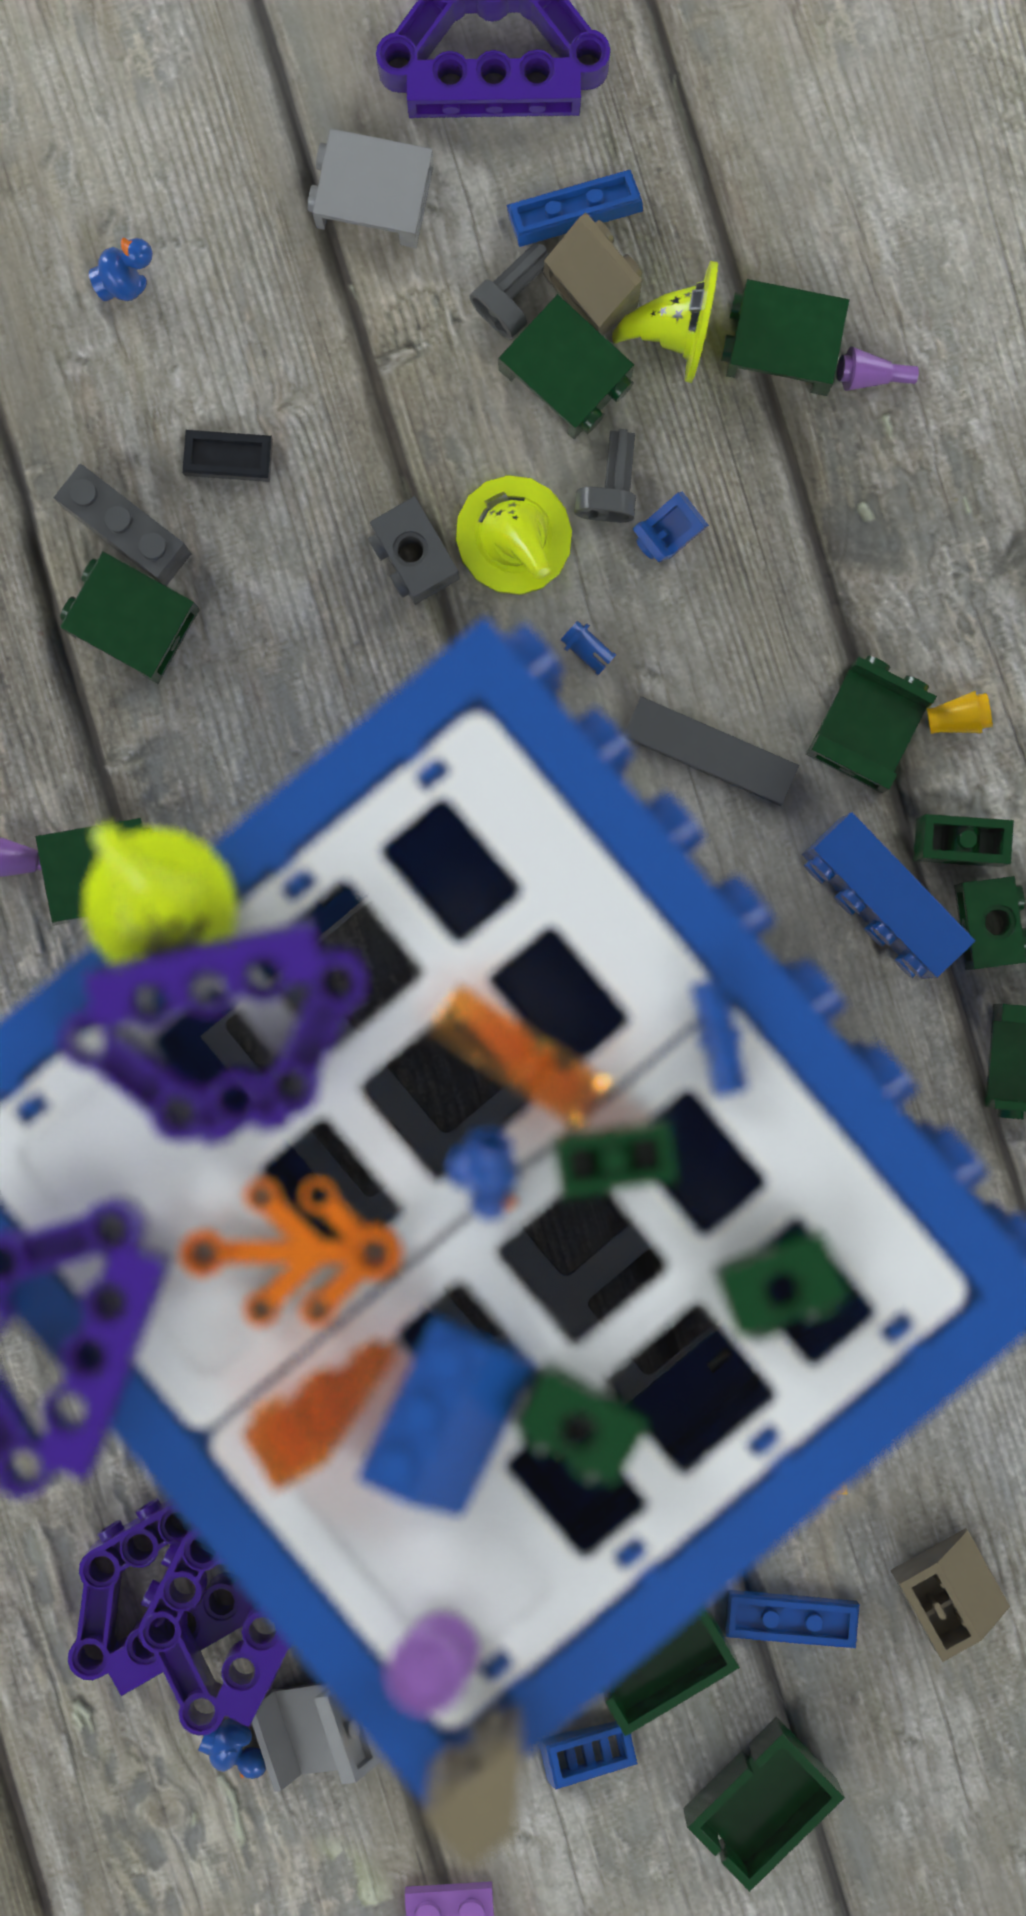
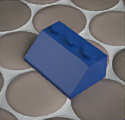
(445, 1418)

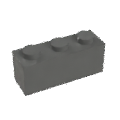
(122, 525)

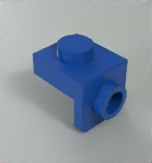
(669, 528)

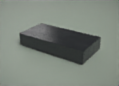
(227, 455)

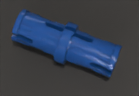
(719, 1036)

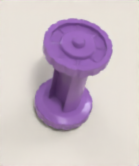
(433, 1663)

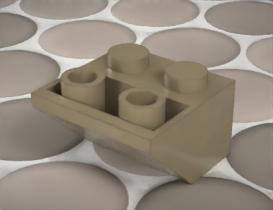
(594, 274)
(952, 1594)
(476, 1787)

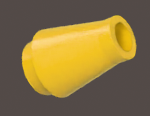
(961, 715)

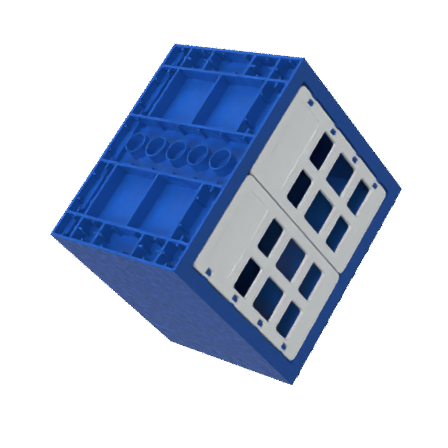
(553, 893)

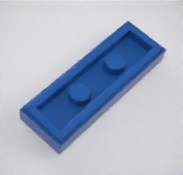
(557, 211)
(791, 1619)

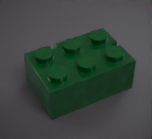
(672, 1673)
(763, 1804)

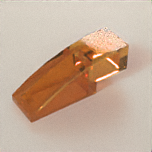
(520, 1057)

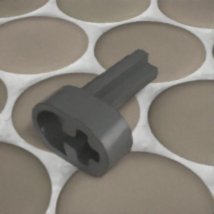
(495, 298)
(615, 501)

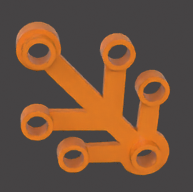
(303, 1252)

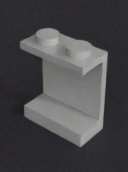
(372, 184)
(308, 1733)

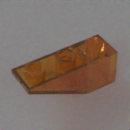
(304, 1430)

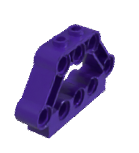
(472, 95)
(151, 1081)
(139, 1273)
(180, 1655)
(127, 1660)

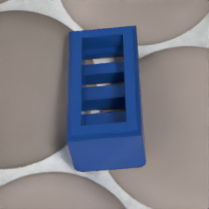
(577, 1773)

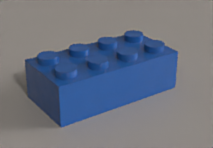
(887, 898)

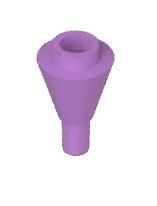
(863, 370)
(17, 858)

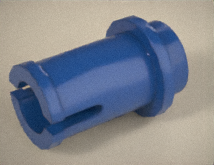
(584, 644)

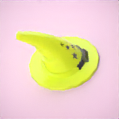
(674, 320)
(513, 535)
(156, 894)

